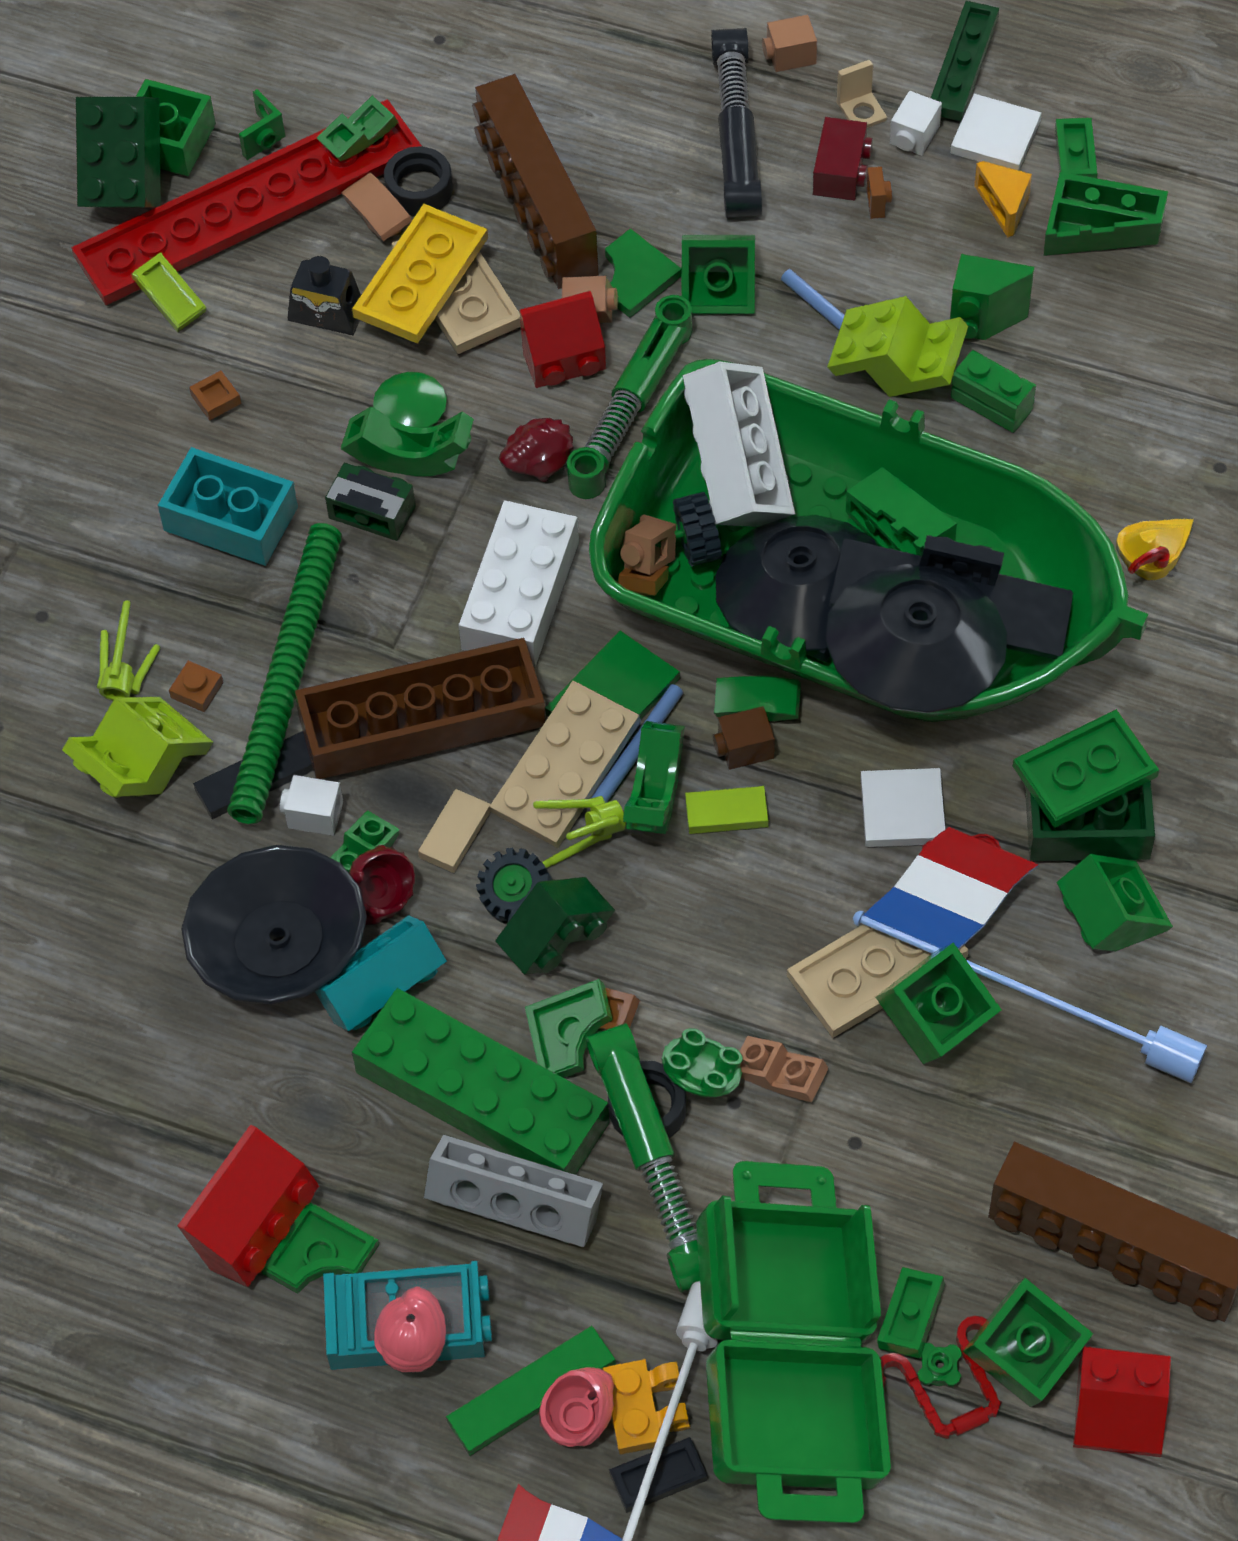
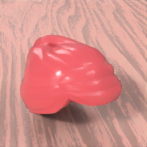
(409, 1342)
(569, 1412)

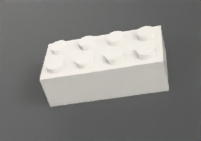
(738, 444)
(520, 578)

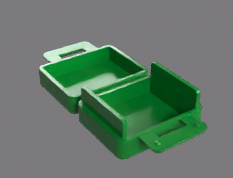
(790, 1380)

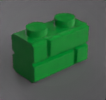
(993, 391)

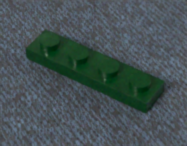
(964, 58)

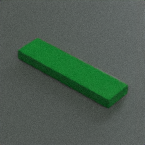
(521, 1394)

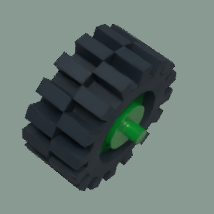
(697, 529)
(509, 881)

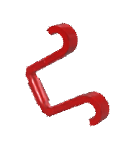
(967, 1420)

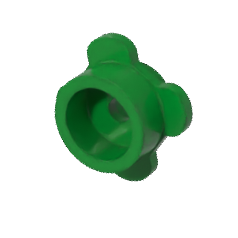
(942, 1376)

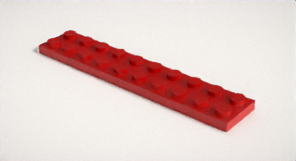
(231, 209)

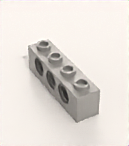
(513, 1190)

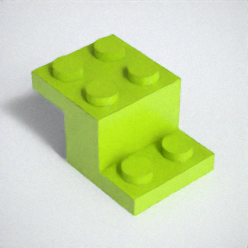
(898, 346)
(137, 746)

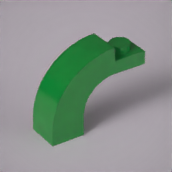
(407, 449)
(655, 778)

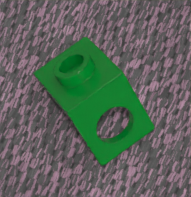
(264, 132)

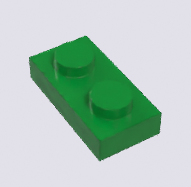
(1076, 146)
(911, 1312)

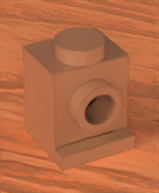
(639, 545)

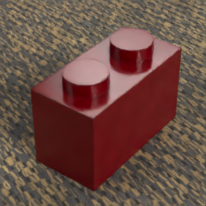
(840, 158)

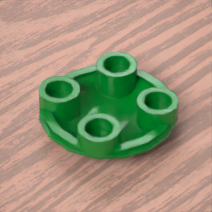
(411, 399)
(702, 1064)

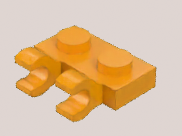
(634, 1409)

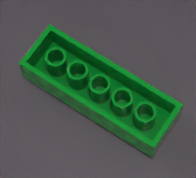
(479, 1085)

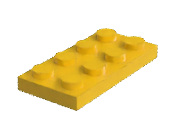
(420, 273)

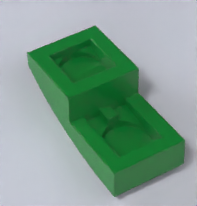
(362, 129)

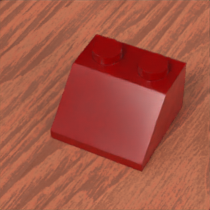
(562, 339)
(1121, 1401)

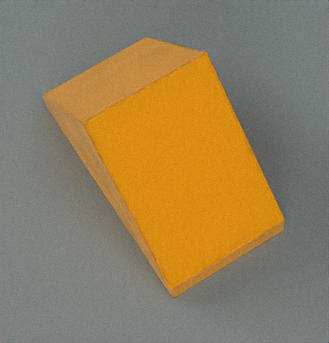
(1003, 192)

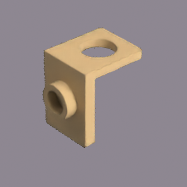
(855, 90)

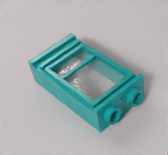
(358, 1298)

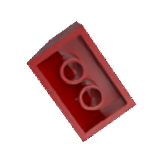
(248, 1207)

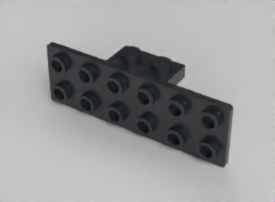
(1031, 611)

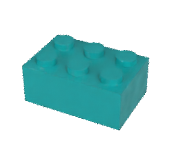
(228, 506)

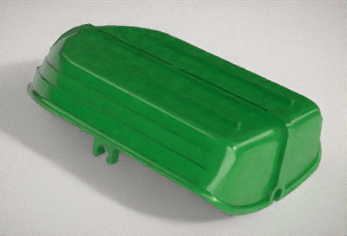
(824, 454)

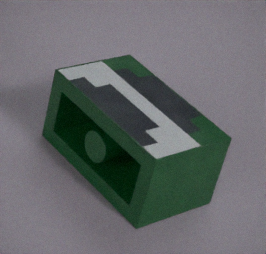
(370, 501)

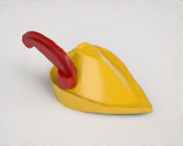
(1153, 546)

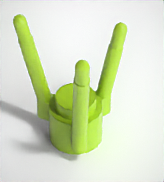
(118, 679)
(600, 822)

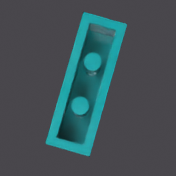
(391, 961)

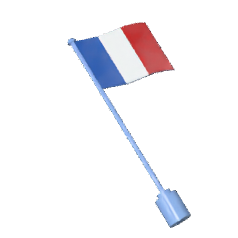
(952, 896)

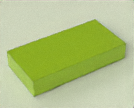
(169, 292)
(726, 809)

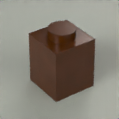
(744, 738)

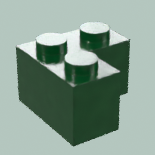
(550, 920)

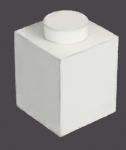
(915, 123)
(312, 805)

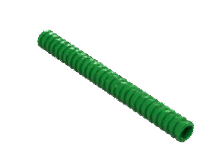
(284, 674)

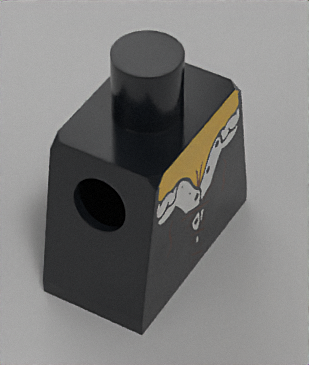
(324, 296)

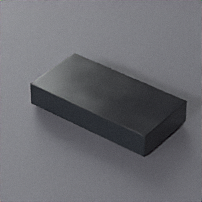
(676, 1471)

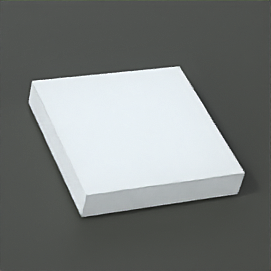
(995, 132)
(902, 806)

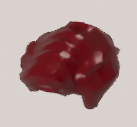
(538, 448)
(384, 880)

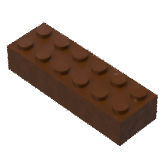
(535, 180)
(420, 708)
(1116, 1231)

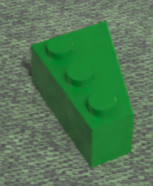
(1102, 215)
(896, 513)

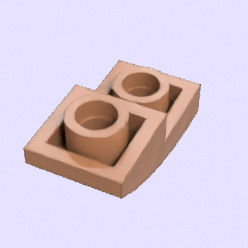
(377, 206)
(784, 1072)

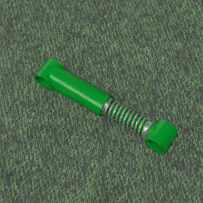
(631, 394)
(648, 1144)

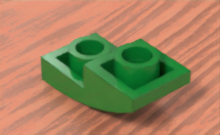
(744, 693)
(363, 836)

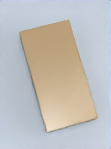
(454, 831)

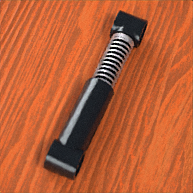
(736, 125)

